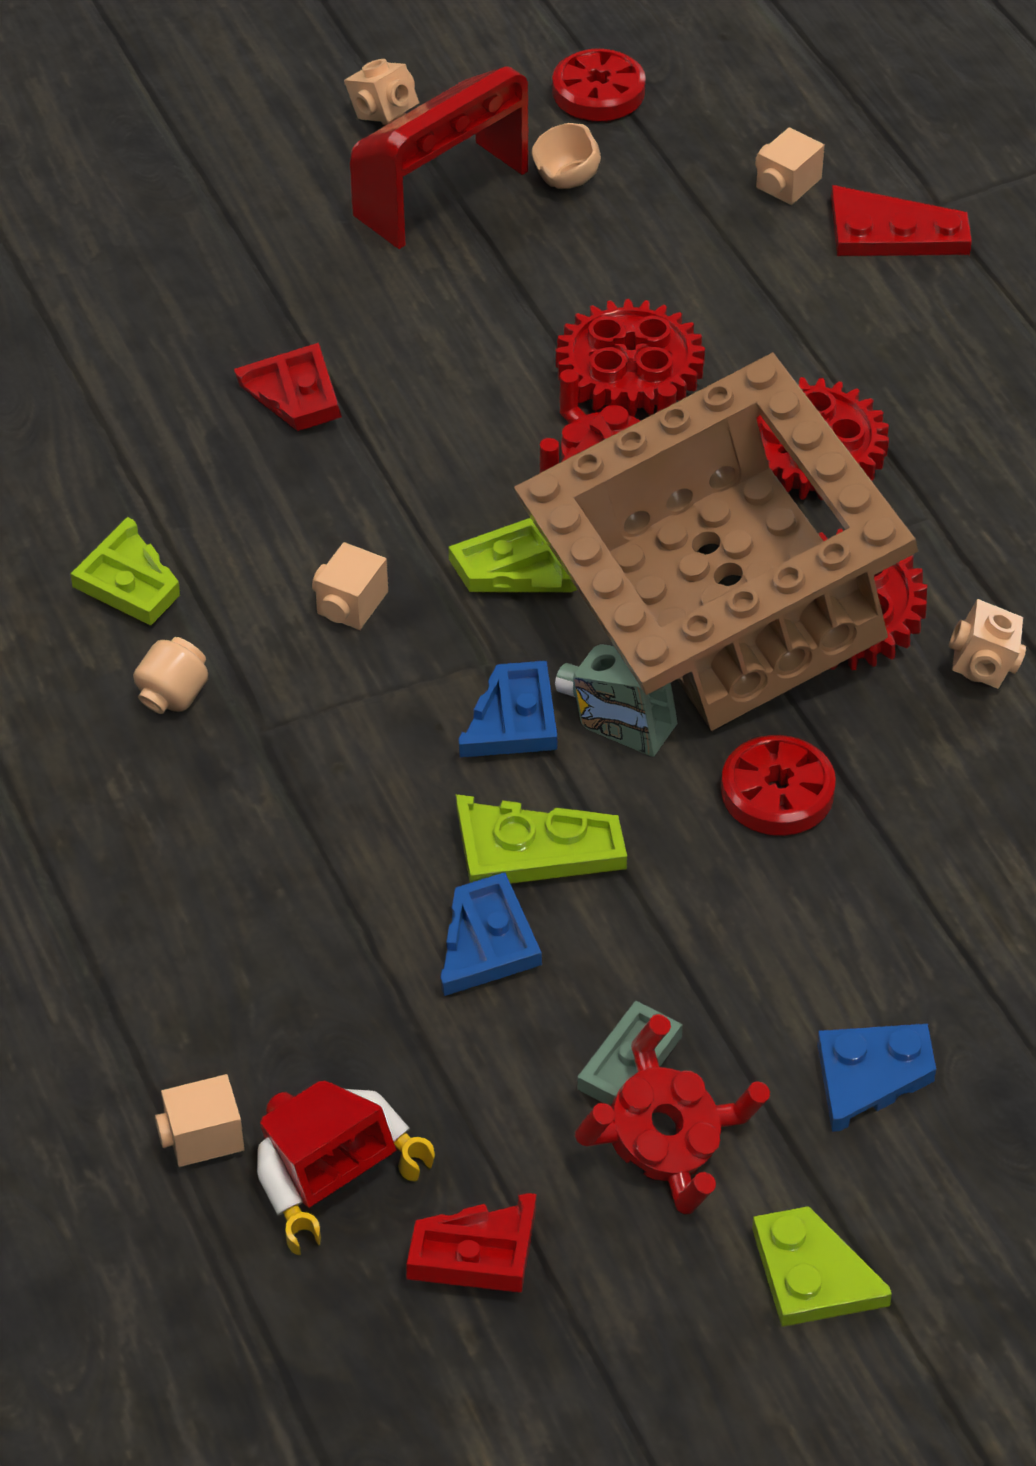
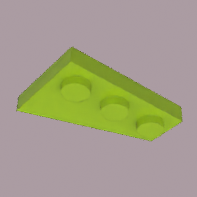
(537, 843)

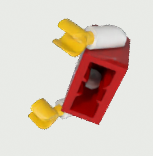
(323, 1143)

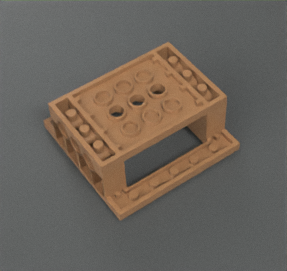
(698, 475)

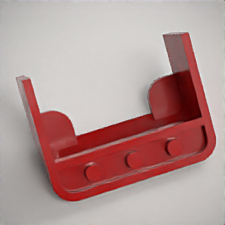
(483, 105)

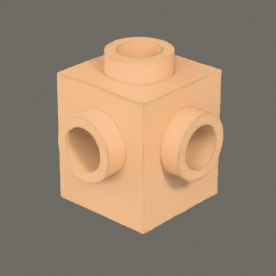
(382, 91)
(987, 644)

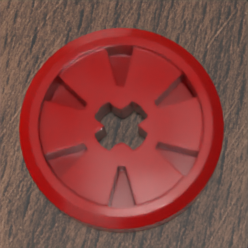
(598, 84)
(774, 809)

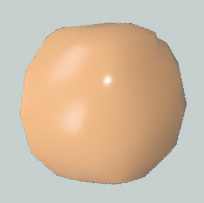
(566, 156)

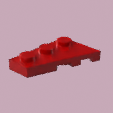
(895, 226)

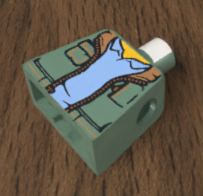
(614, 702)

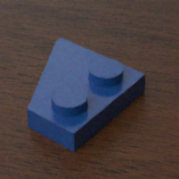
(512, 713)
(487, 936)
(873, 1067)

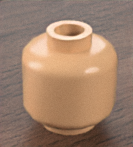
(170, 675)

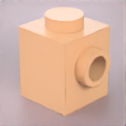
(789, 165)
(350, 585)
(200, 1121)

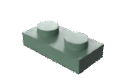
(614, 1059)

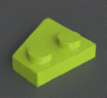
(509, 561)
(128, 575)
(813, 1269)

